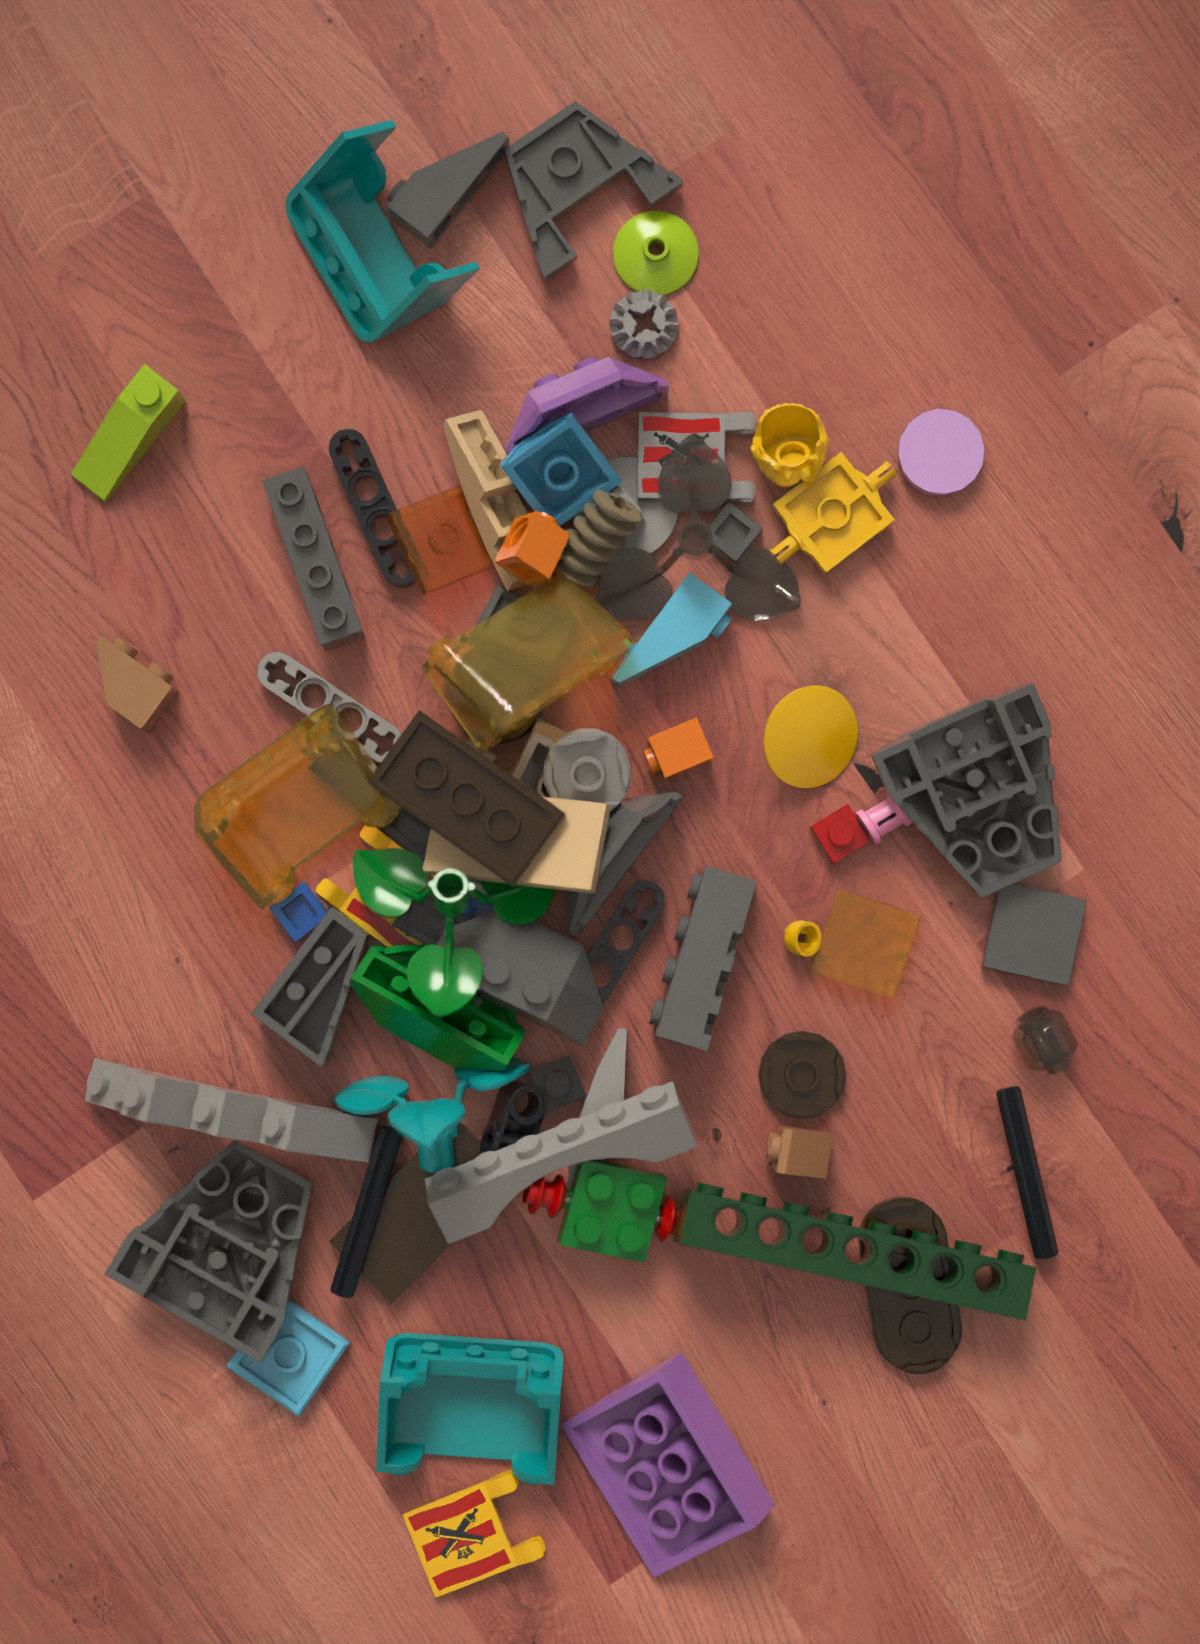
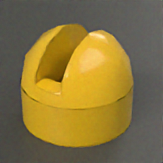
(812, 939)

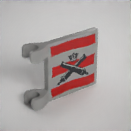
(664, 431)

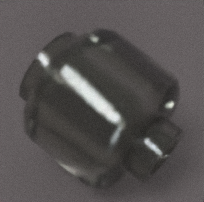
(1044, 1040)

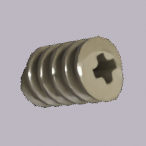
(597, 537)

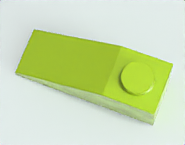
(128, 432)

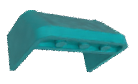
(355, 244)

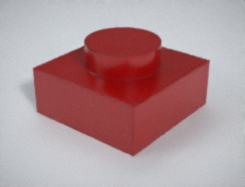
(840, 833)

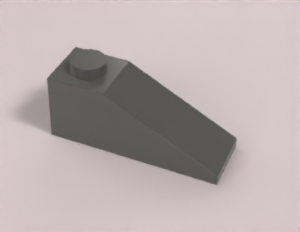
(441, 190)

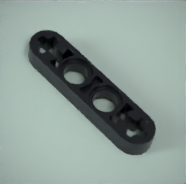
(371, 509)
(619, 959)

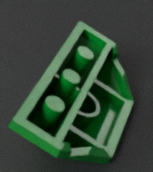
(472, 1038)

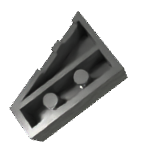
(315, 988)

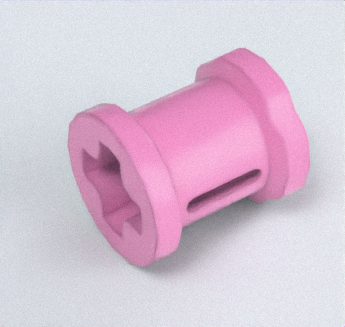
(882, 819)

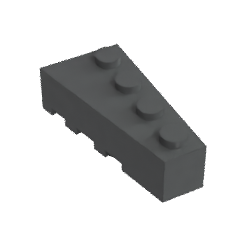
(703, 958)

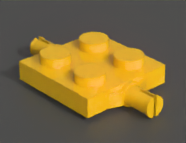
(833, 513)

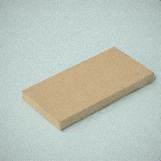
(565, 862)

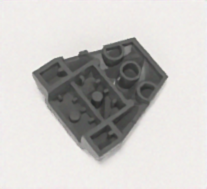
(981, 787)
(222, 1249)

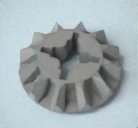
(648, 343)

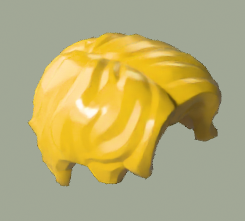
(790, 444)

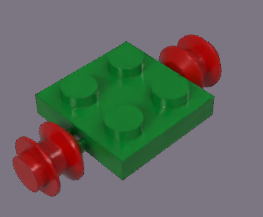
(607, 1208)

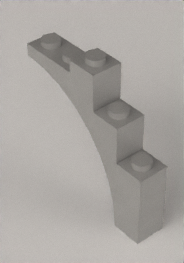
(230, 1112)

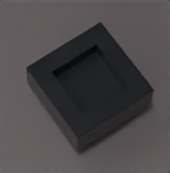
(558, 1083)

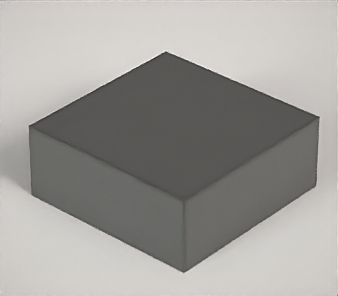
(733, 532)

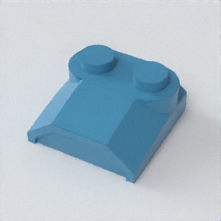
(559, 468)

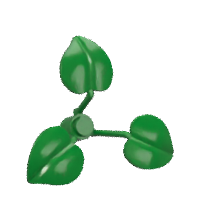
(439, 975)

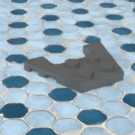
(568, 163)

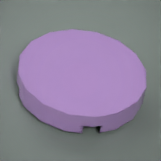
(940, 452)

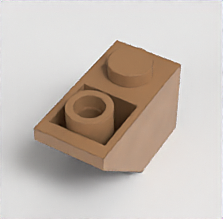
(131, 688)
(799, 1151)

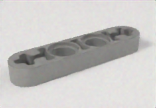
(334, 696)

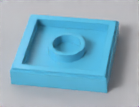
(295, 1361)

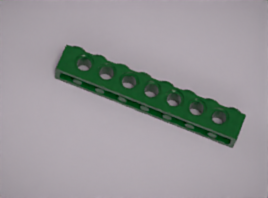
(1006, 1295)

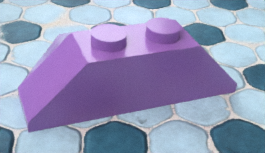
(592, 393)

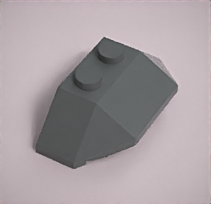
(628, 833)
(533, 974)

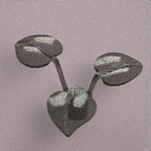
(695, 481)

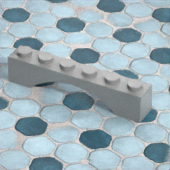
(641, 1128)

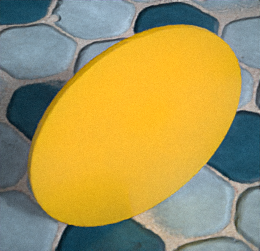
(810, 736)

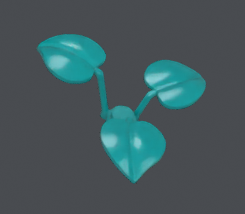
(427, 1122)

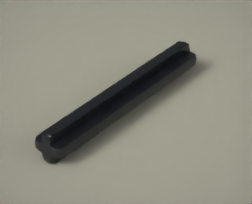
(1027, 1172)
(366, 1212)

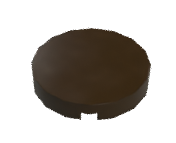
(802, 1074)

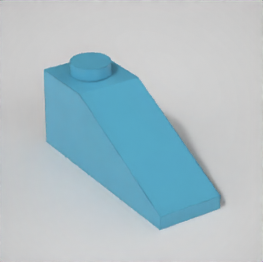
(680, 627)

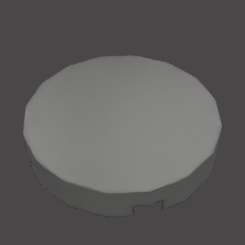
(588, 767)

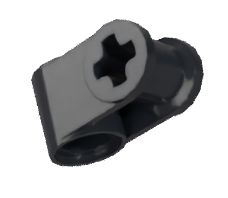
(506, 1123)

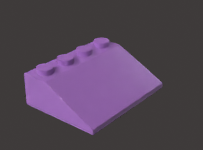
(669, 1465)

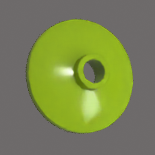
(658, 273)

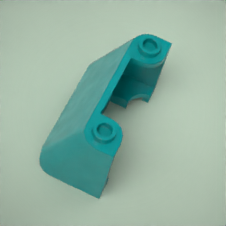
(469, 1402)

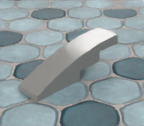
(607, 1082)

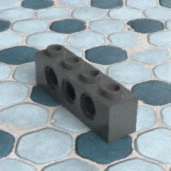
(314, 559)

